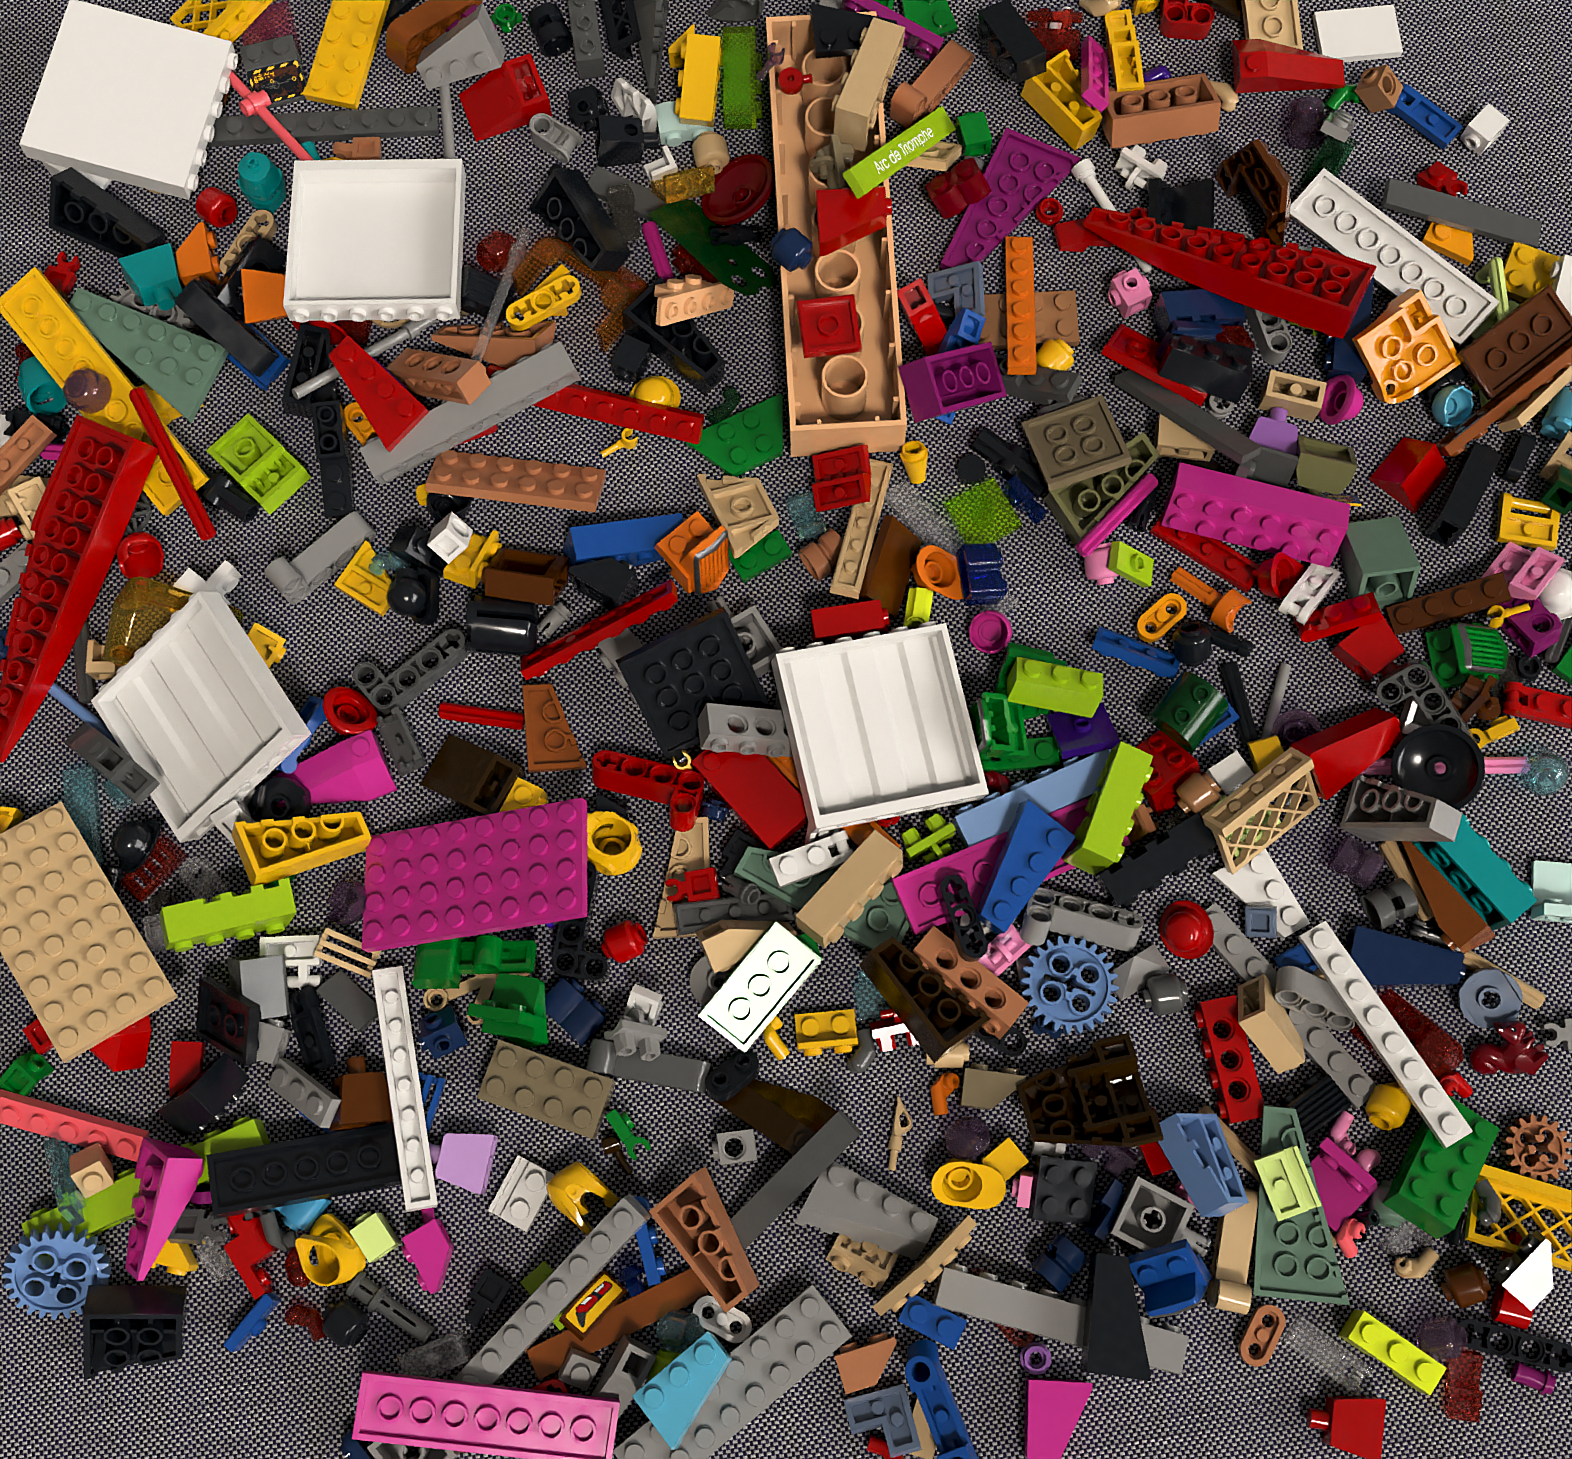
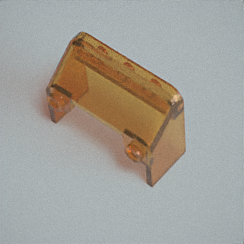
(618, 287)

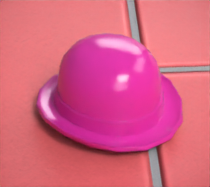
(1341, 400)

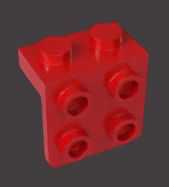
(1170, 769)

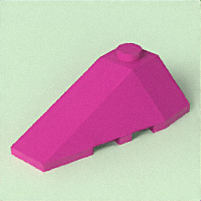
(345, 772)
(166, 1185)

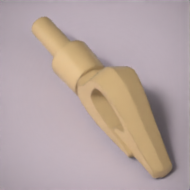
(895, 1141)

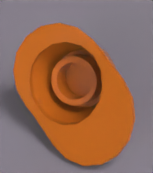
(937, 572)

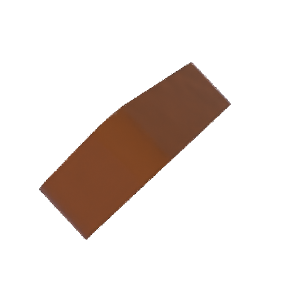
(419, 28)

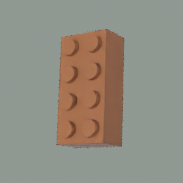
(1161, 111)

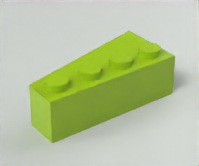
(1111, 809)
(228, 916)

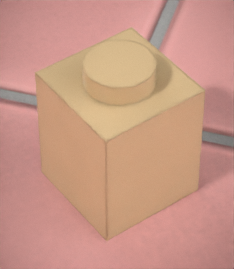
(91, 1170)

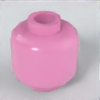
(1097, 565)

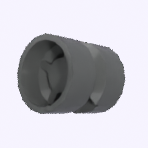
(1393, 902)

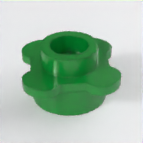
(506, 11)

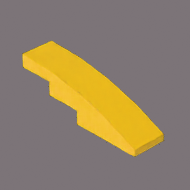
(1123, 51)

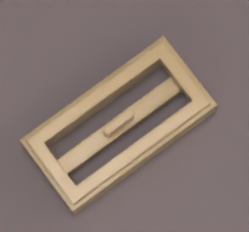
(322, 942)

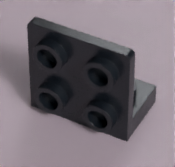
(1184, 204)

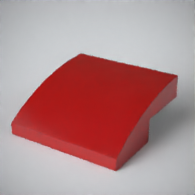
(842, 478)

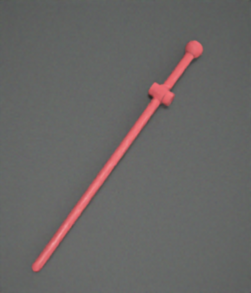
(255, 104)

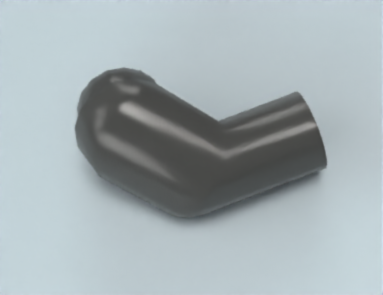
(864, 1055)
(1491, 1201)
(276, 1236)

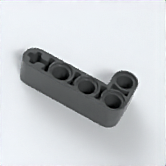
(413, 667)
(1419, 690)
(663, 1071)

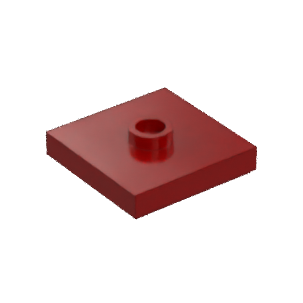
(829, 326)

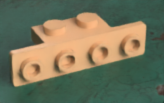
(690, 298)

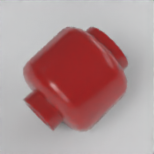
(216, 207)
(624, 941)

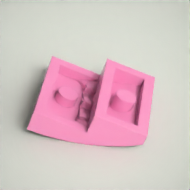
(1525, 571)

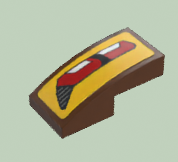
(592, 1305)

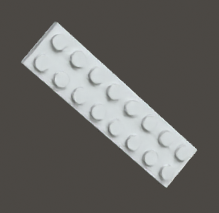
(1403, 262)

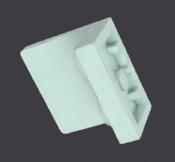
(1553, 890)

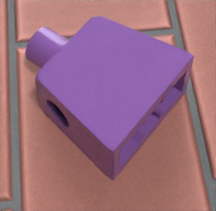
(1275, 433)

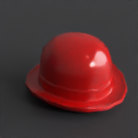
(348, 711)
(1186, 929)

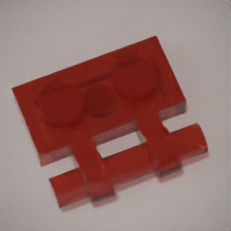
(1057, 39)

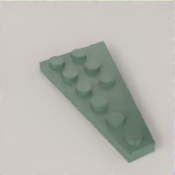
(162, 355)
(876, 924)
(1297, 1253)

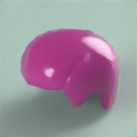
(990, 631)

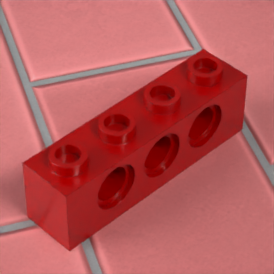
(1243, 1072)

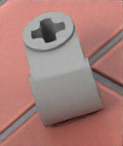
(558, 140)

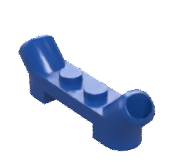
(937, 1401)

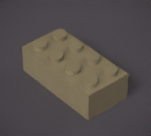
(546, 1089)

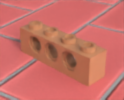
(440, 375)
(981, 982)

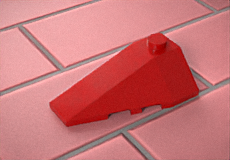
(1277, 67)

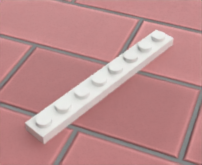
(1385, 1035)
(404, 1089)

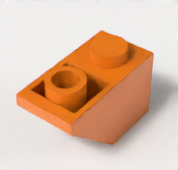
(197, 256)

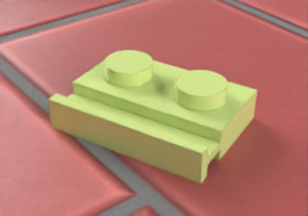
(1287, 1182)

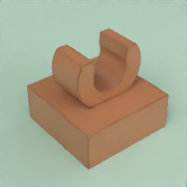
(1143, 824)

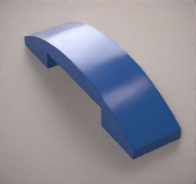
(962, 333)

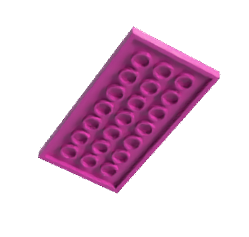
(476, 876)

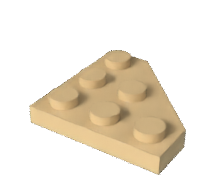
(926, 1268)

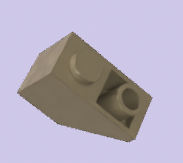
(986, 1088)

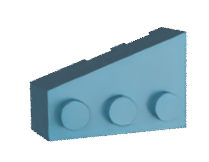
(682, 1387)

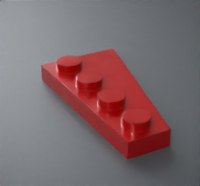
(380, 396)

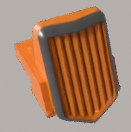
(696, 554)

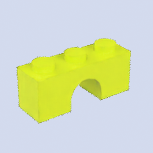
(1393, 1351)

